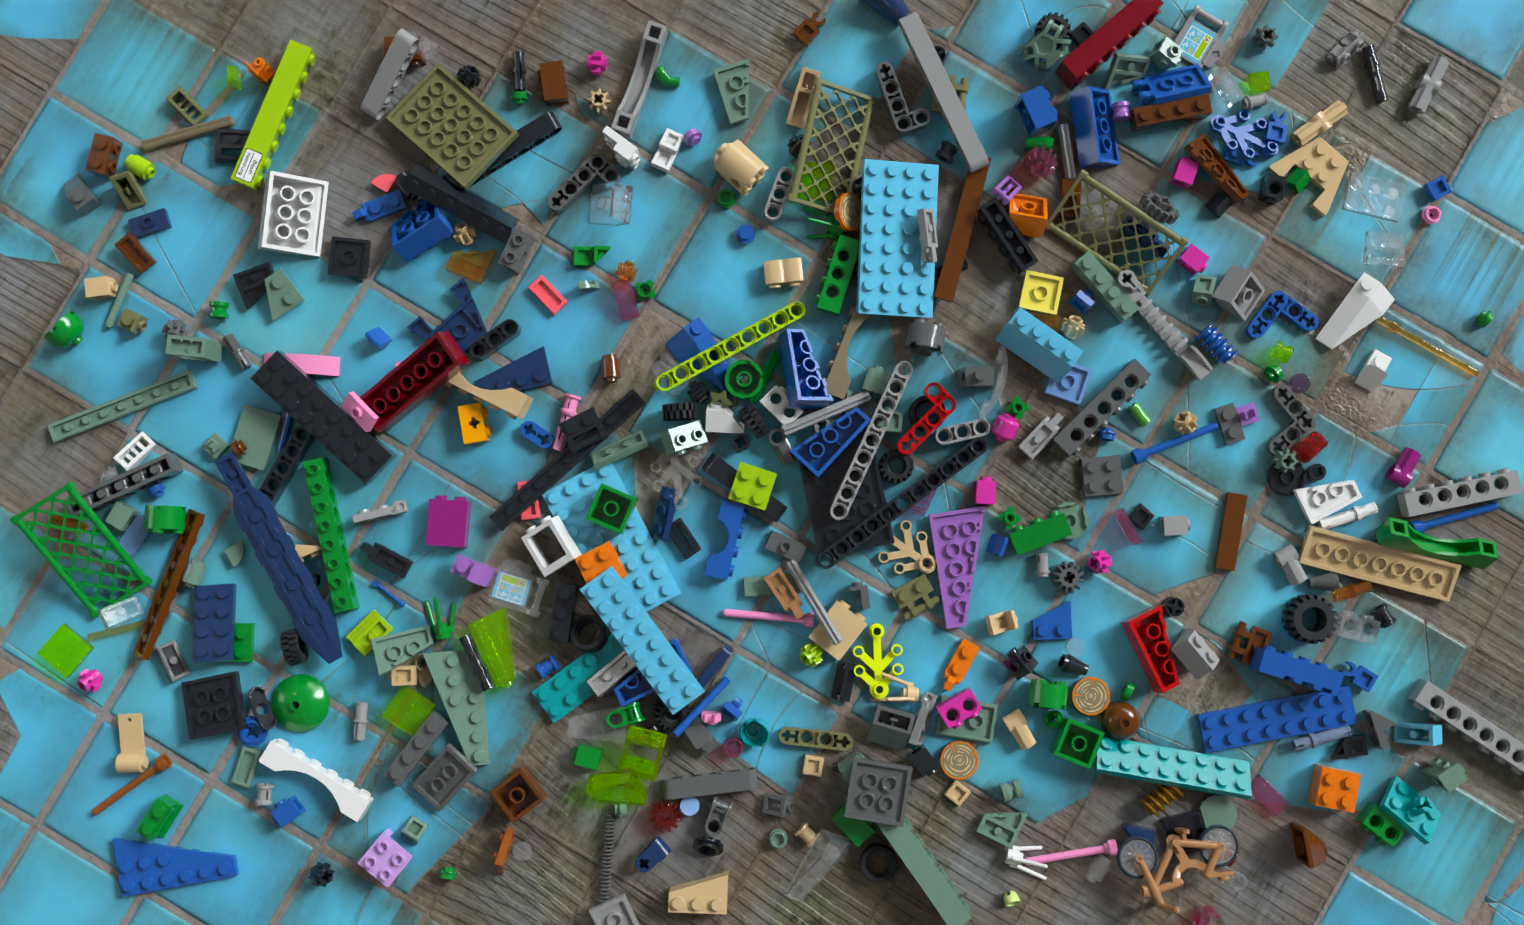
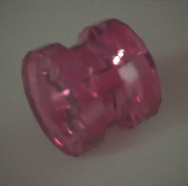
(733, 747)

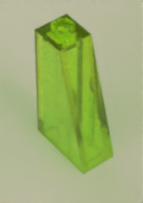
(496, 646)

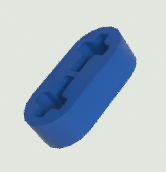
(540, 431)

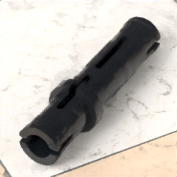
(1369, 51)
(476, 662)

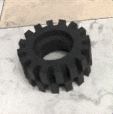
(1057, 20)
(679, 411)
(754, 421)
(895, 477)
(293, 647)
(666, 722)

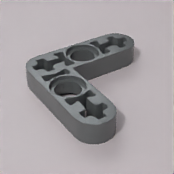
(1296, 424)

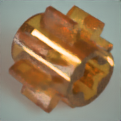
(626, 271)

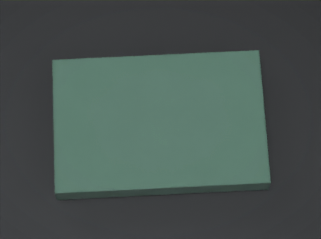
(258, 432)
(978, 729)

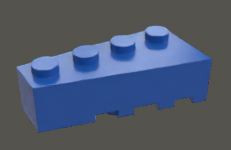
(801, 372)
(1296, 670)
(636, 684)

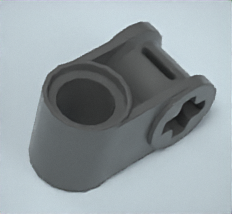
(717, 814)

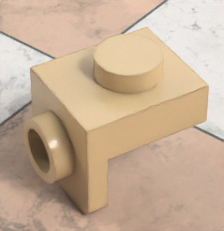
(1001, 622)

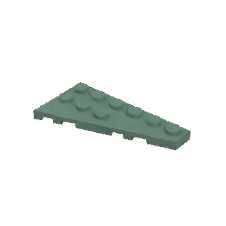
(463, 701)

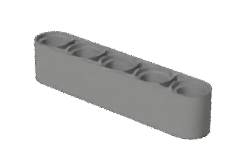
(390, 74)

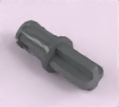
(236, 351)

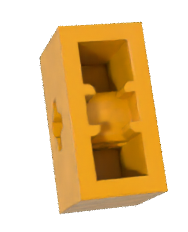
(467, 416)

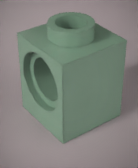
(122, 516)

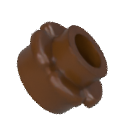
(239, 447)

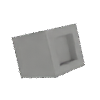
(1174, 525)

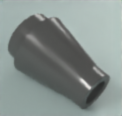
(1324, 582)

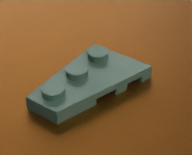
(400, 647)

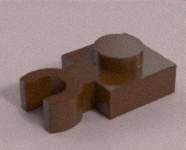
(808, 30)

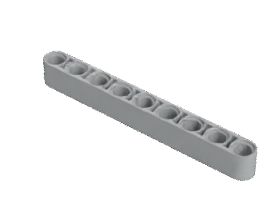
(943, 92)
(871, 430)

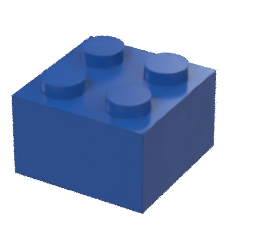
(1036, 111)

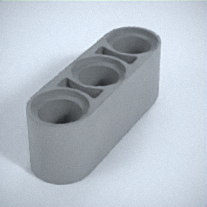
(779, 186)
(970, 428)

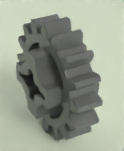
(1159, 207)

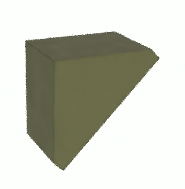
(129, 189)

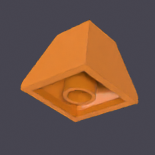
(1029, 214)

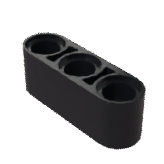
(485, 340)

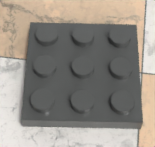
(878, 791)

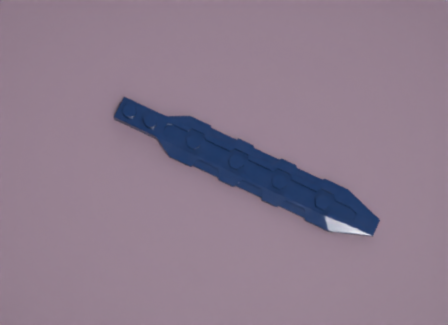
(281, 561)

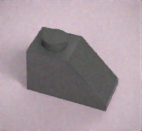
(81, 194)

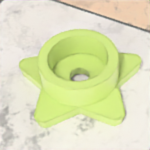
(720, 396)

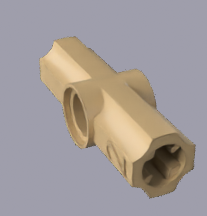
(1319, 123)

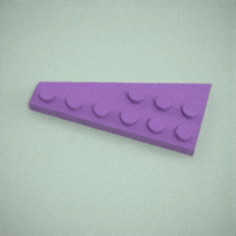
(956, 552)

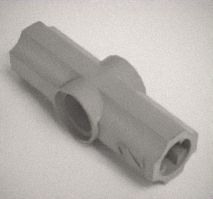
(1428, 84)

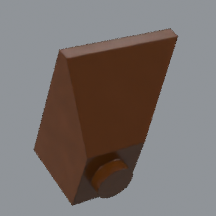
(1308, 847)

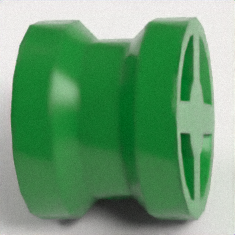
(218, 310)

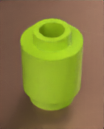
(140, 166)

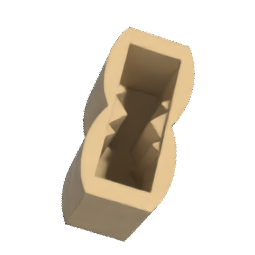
(783, 272)

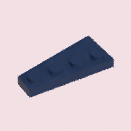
(522, 374)

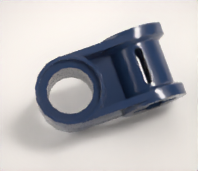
(654, 852)

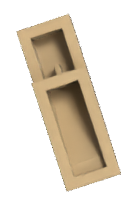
(802, 98)

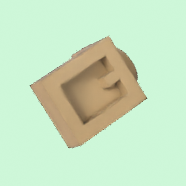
(403, 675)

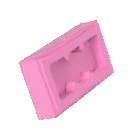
(359, 411)

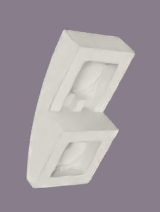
(667, 150)

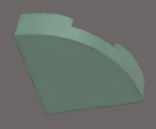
(586, 286)
(236, 553)

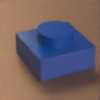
(1437, 188)

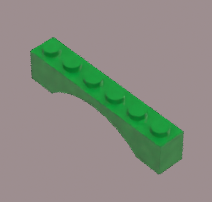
(1470, 552)

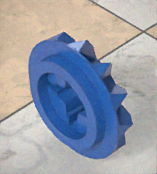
(252, 740)

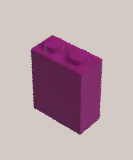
(448, 521)

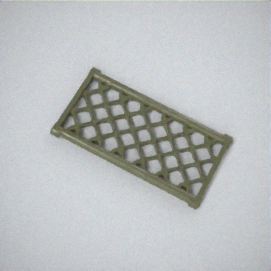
(862, 132)
(1083, 175)

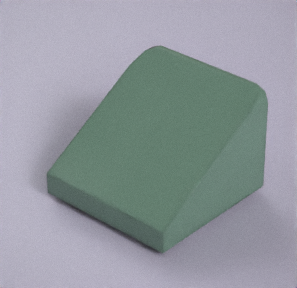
(414, 830)

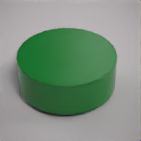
(1127, 691)

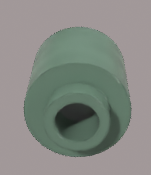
(194, 573)

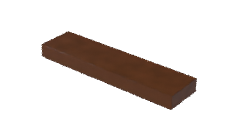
(1230, 531)

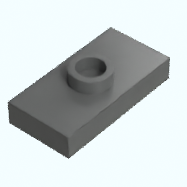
(786, 546)

